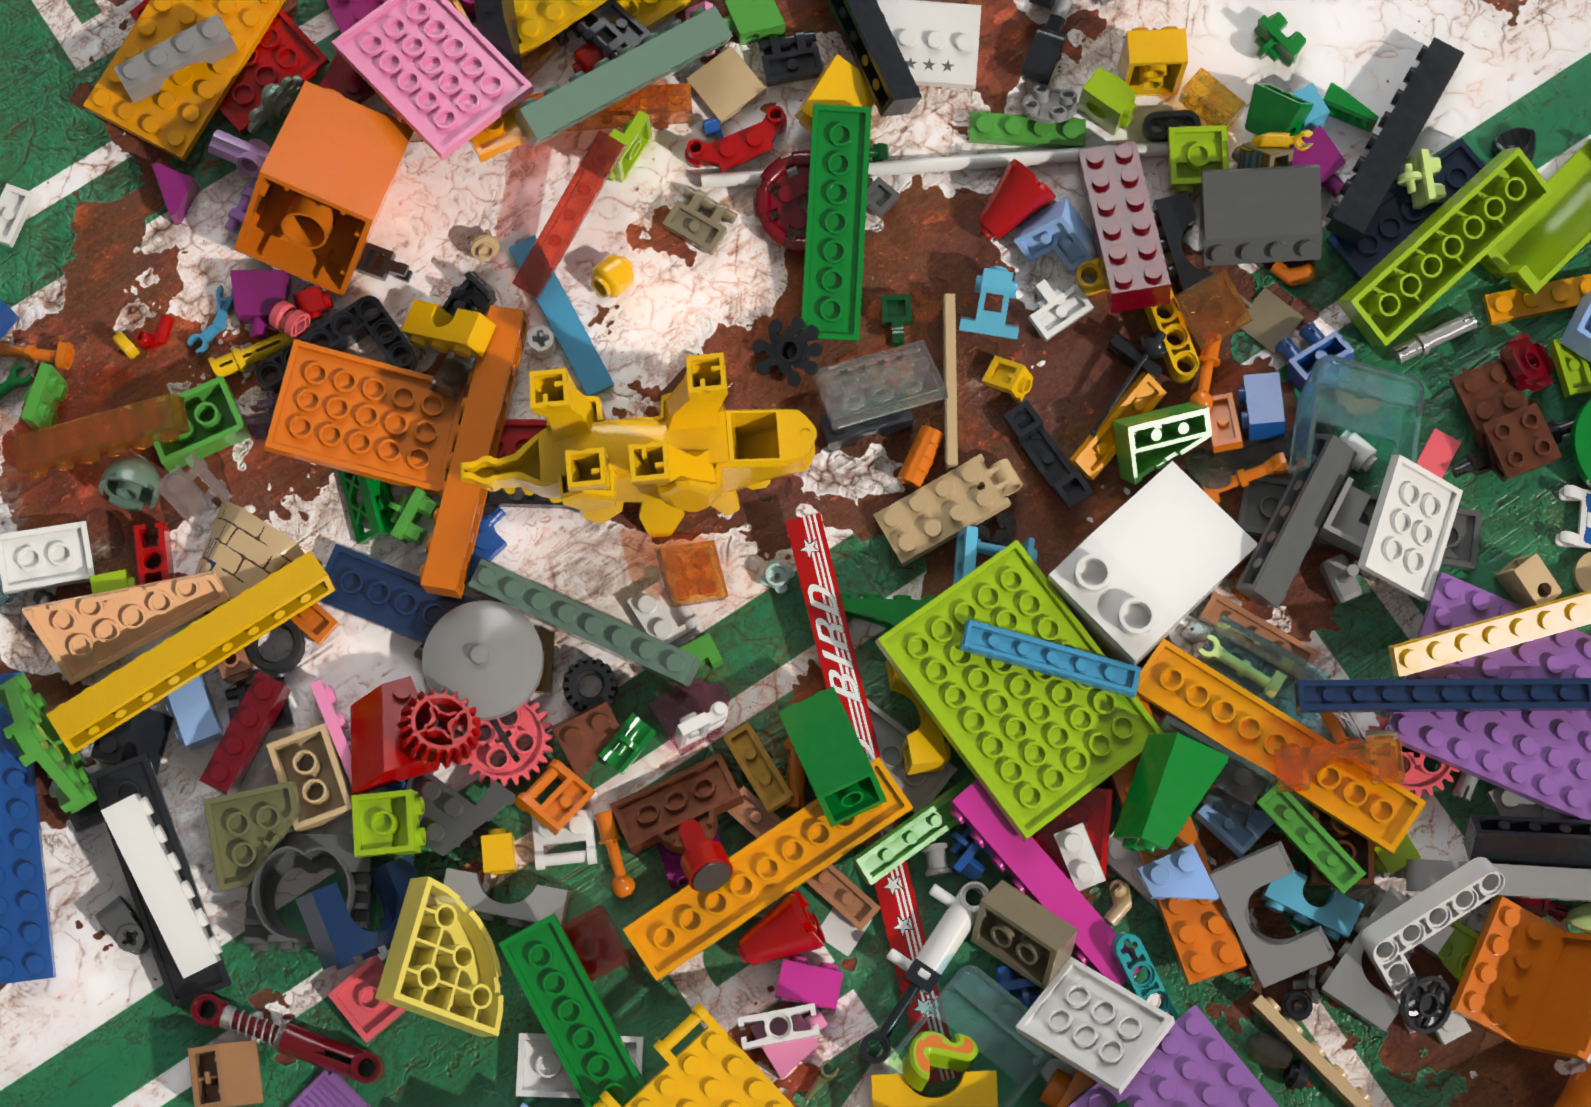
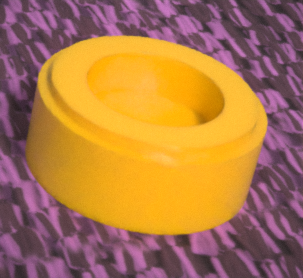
(125, 345)

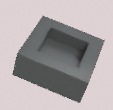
(881, 197)

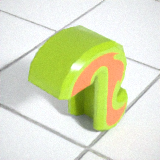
(936, 1050)

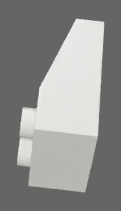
(1150, 565)

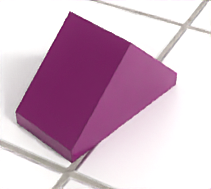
(177, 190)

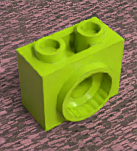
(1107, 101)

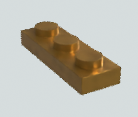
(758, 767)

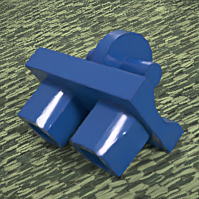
(967, 864)
(1005, 977)

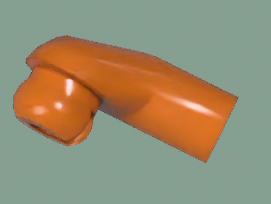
(1293, 276)

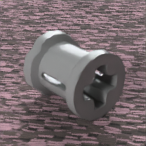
(936, 860)

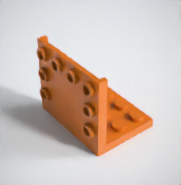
(1529, 983)

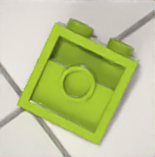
(636, 138)
(1193, 151)
(387, 823)

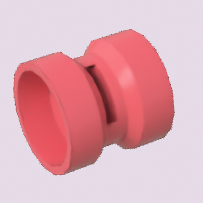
(292, 321)

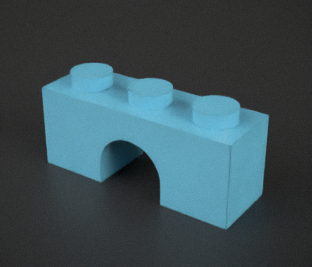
(1335, 917)

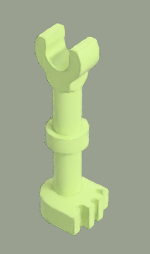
(1271, 685)

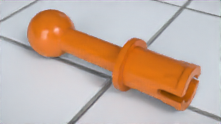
(1208, 360)
(622, 884)

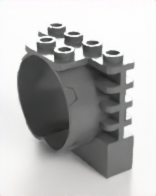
(312, 854)

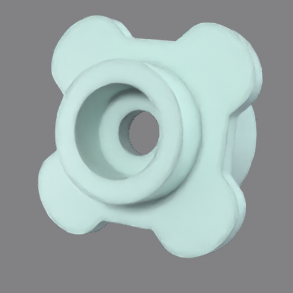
(773, 568)

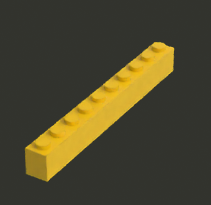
(190, 652)

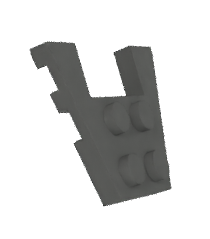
(450, 816)

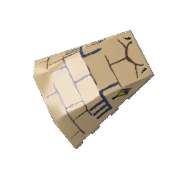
(244, 550)

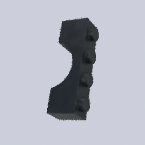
(1173, 220)

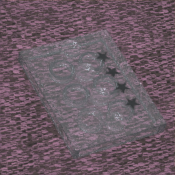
(879, 384)

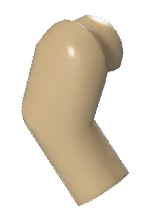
(1121, 902)

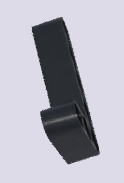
(339, 341)

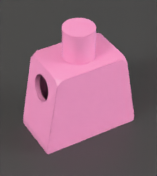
(788, 1055)

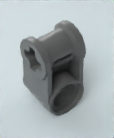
(121, 923)

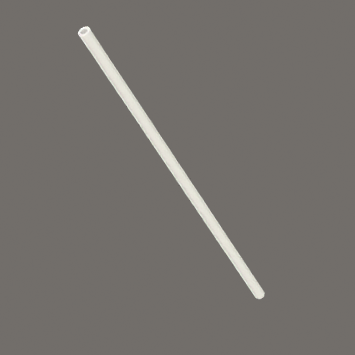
(939, 164)

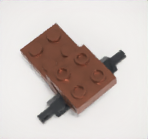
(1506, 430)

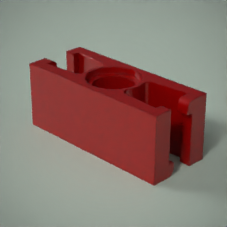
(145, 554)

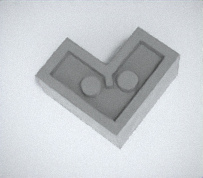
(1342, 520)

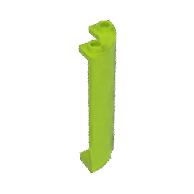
(1551, 232)

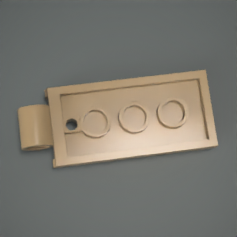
(946, 507)

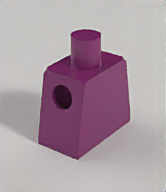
(1327, 156)
(256, 295)

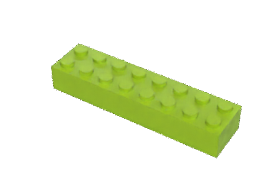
(1445, 247)

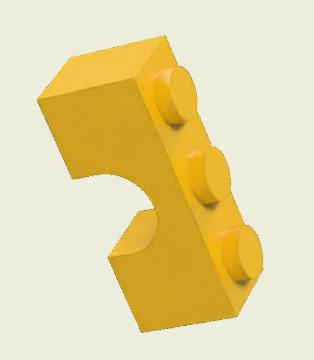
(432, 326)

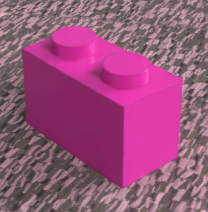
(809, 983)

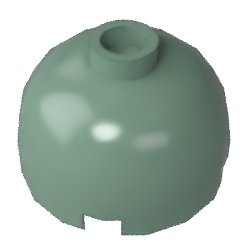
(130, 483)

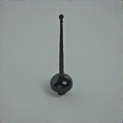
(1151, 348)

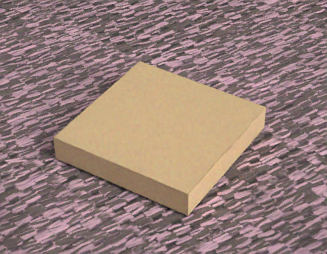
(726, 85)

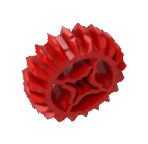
(440, 712)

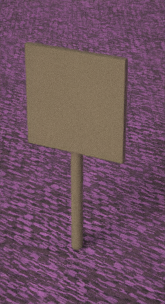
(1271, 319)

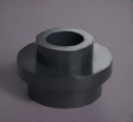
(1305, 1001)
(1296, 1075)

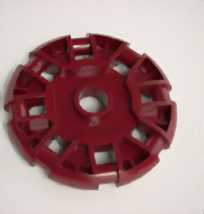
(786, 201)

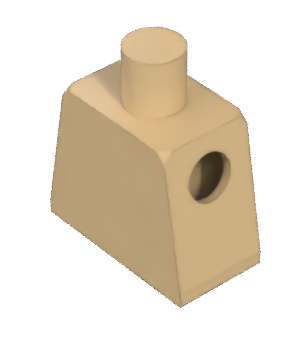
(1528, 581)

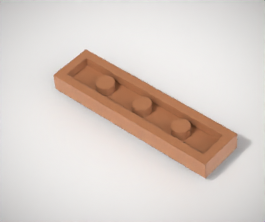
(1221, 606)

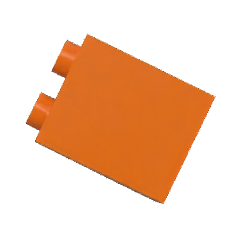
(323, 187)

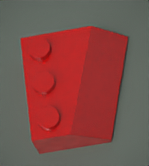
(375, 745)

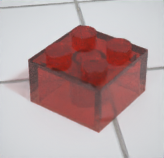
(597, 943)

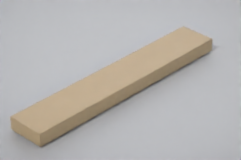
(950, 382)

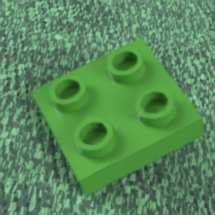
(44, 398)

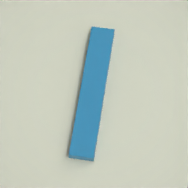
(568, 329)
(1050, 658)

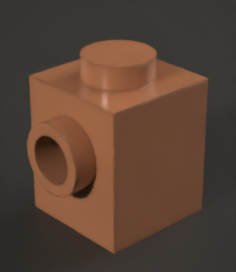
(237, 668)

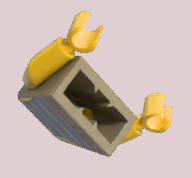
(1270, 150)

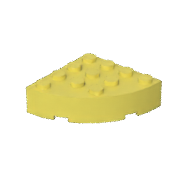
(443, 962)

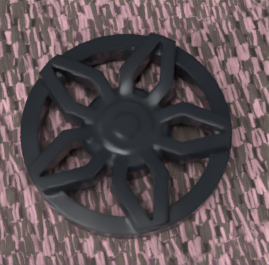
(1425, 1004)

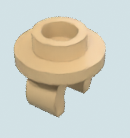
(484, 246)

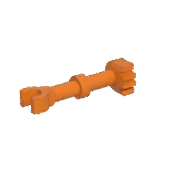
(62, 356)
(1275, 465)

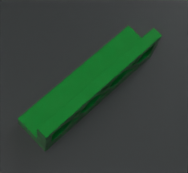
(373, 506)

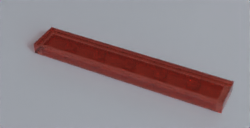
(569, 214)

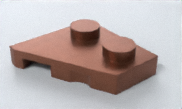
(586, 735)

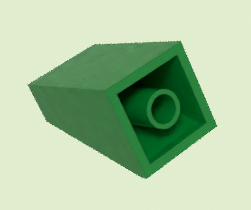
(832, 756)
(1166, 790)

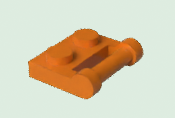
(562, 803)

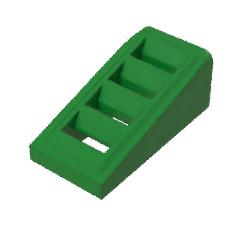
(1348, 109)

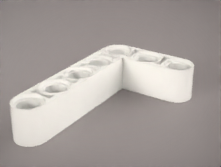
(1424, 916)

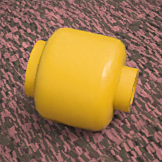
(612, 276)

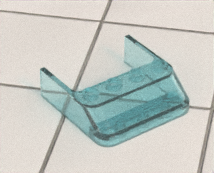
(1360, 401)
(988, 1014)

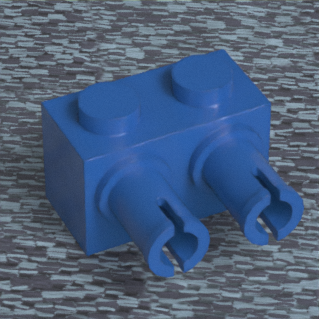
(1302, 362)

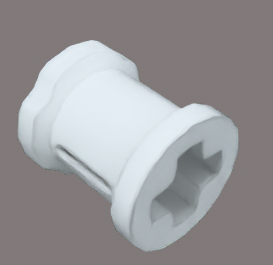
(534, 340)

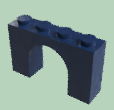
(334, 931)

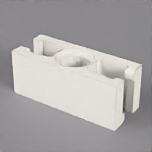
(768, 1017)

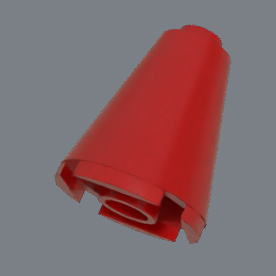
(1013, 201)
(782, 933)

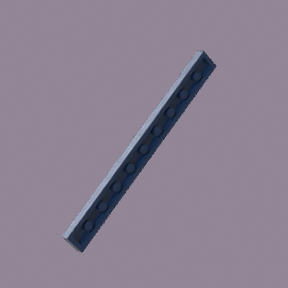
(1442, 695)

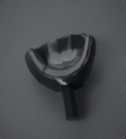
(1516, 137)

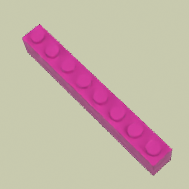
(1039, 878)

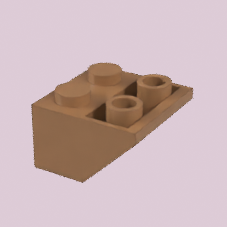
(226, 1074)

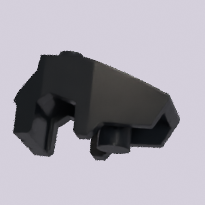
(471, 295)

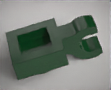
(897, 314)

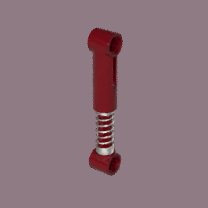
(290, 1039)

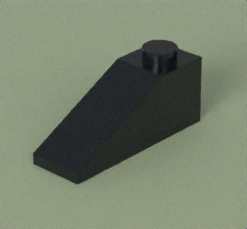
(498, 25)

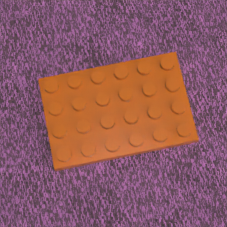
(363, 418)

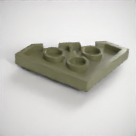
(248, 829)

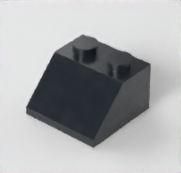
(139, 735)

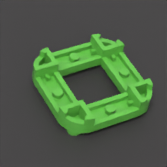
(40, 742)

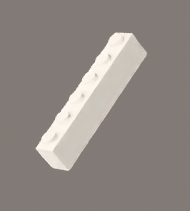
(161, 884)

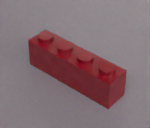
(245, 734)

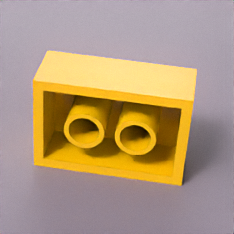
(1154, 60)

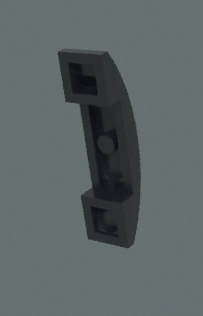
(1046, 456)

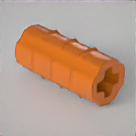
(920, 457)

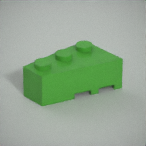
(1155, 437)

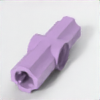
(246, 155)

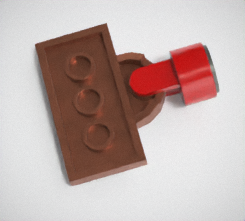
(684, 819)

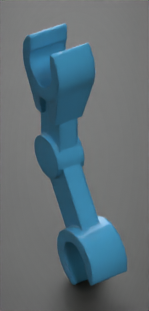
(219, 323)

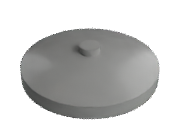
(486, 656)

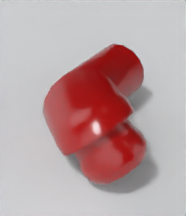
(158, 337)

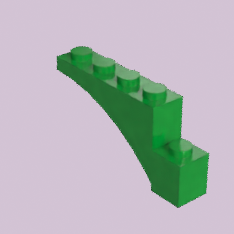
(880, 611)

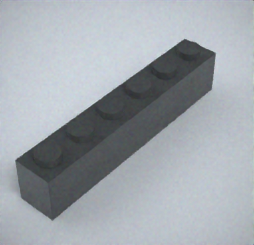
(1296, 522)

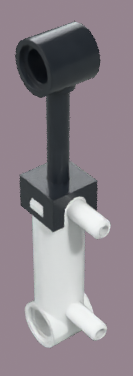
(929, 963)

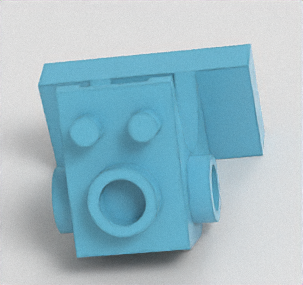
(995, 281)

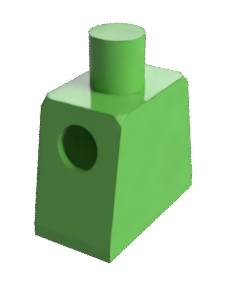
(753, 20)

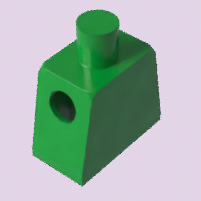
(1275, 110)

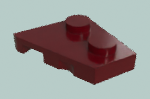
(346, 81)

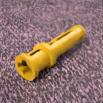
(235, 360)

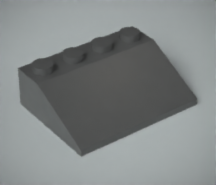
(1260, 215)

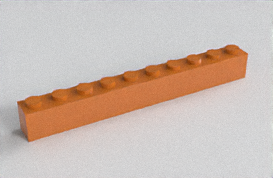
(476, 436)

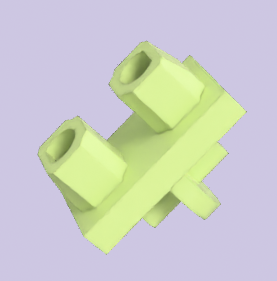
(1419, 179)

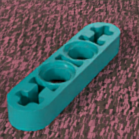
(1152, 983)

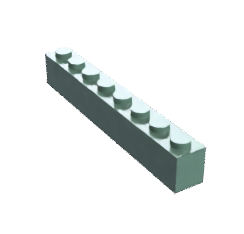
(622, 76)
(585, 624)

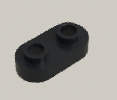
(1167, 119)

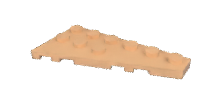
(107, 625)

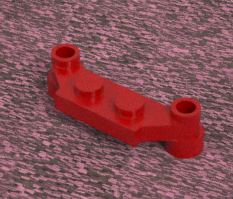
(739, 146)

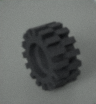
(586, 668)

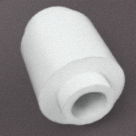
(1365, 452)

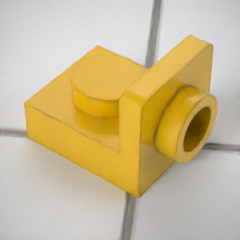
(1008, 377)

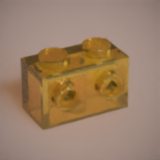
(1211, 100)

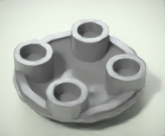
(1049, 104)

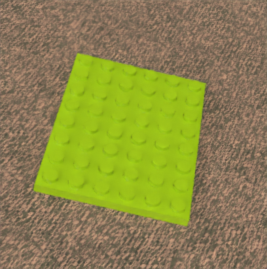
(1019, 731)

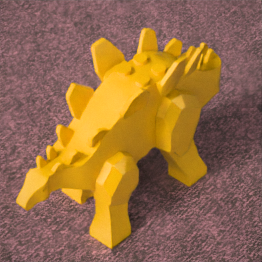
(667, 462)

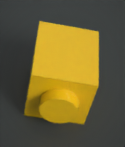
(498, 852)

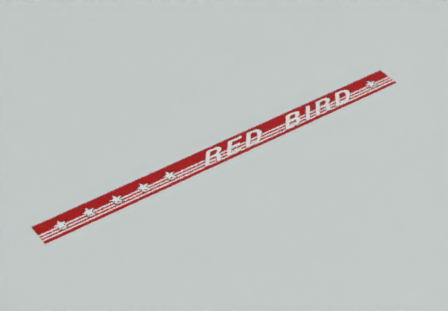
(842, 671)

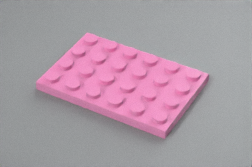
(433, 70)

